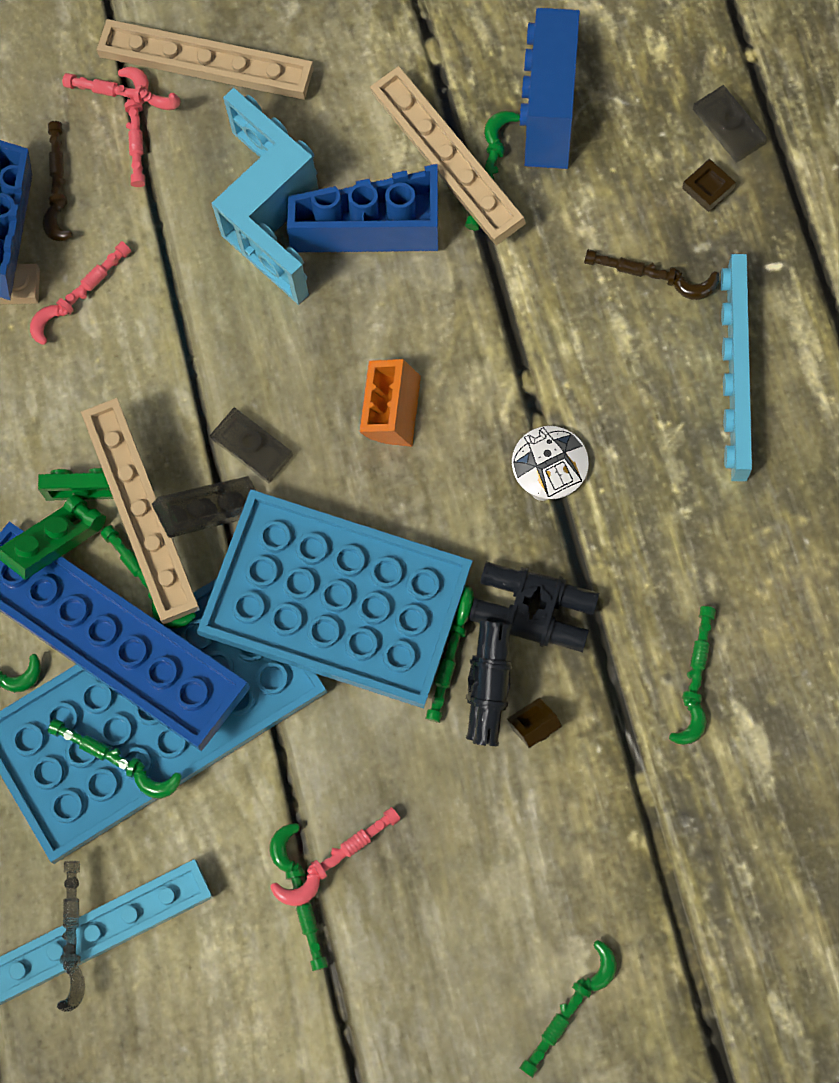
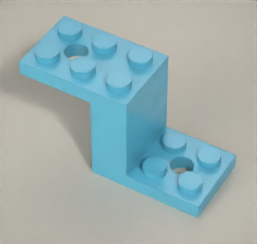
(258, 200)

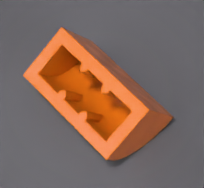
(390, 402)

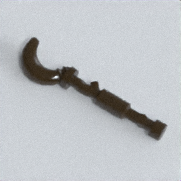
(57, 199)
(638, 268)

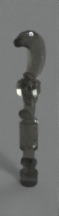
(70, 923)

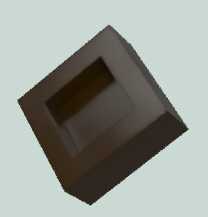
(708, 185)
(534, 722)

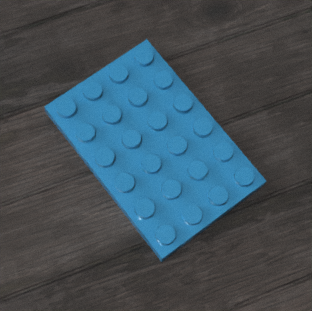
(335, 598)

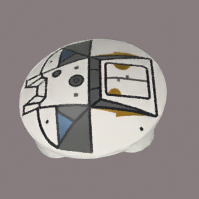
(550, 462)

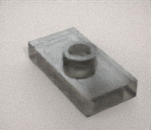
(730, 123)
(251, 445)

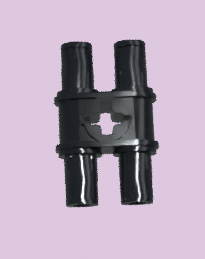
(525, 587)
(489, 683)

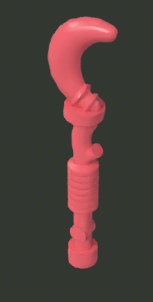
(112, 89)
(135, 134)
(88, 283)
(317, 870)

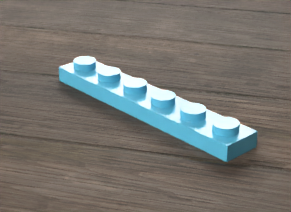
(737, 382)
(104, 928)

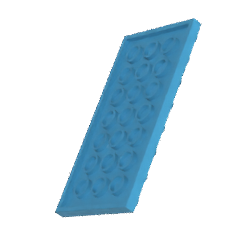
(79, 797)

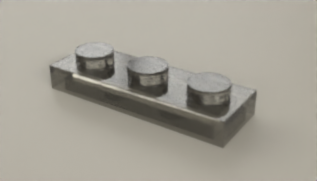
(202, 506)

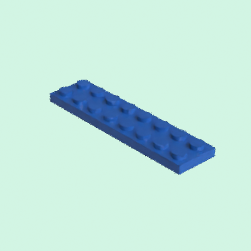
(122, 647)

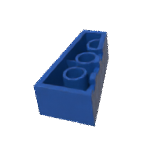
(549, 87)
(14, 196)
(369, 216)

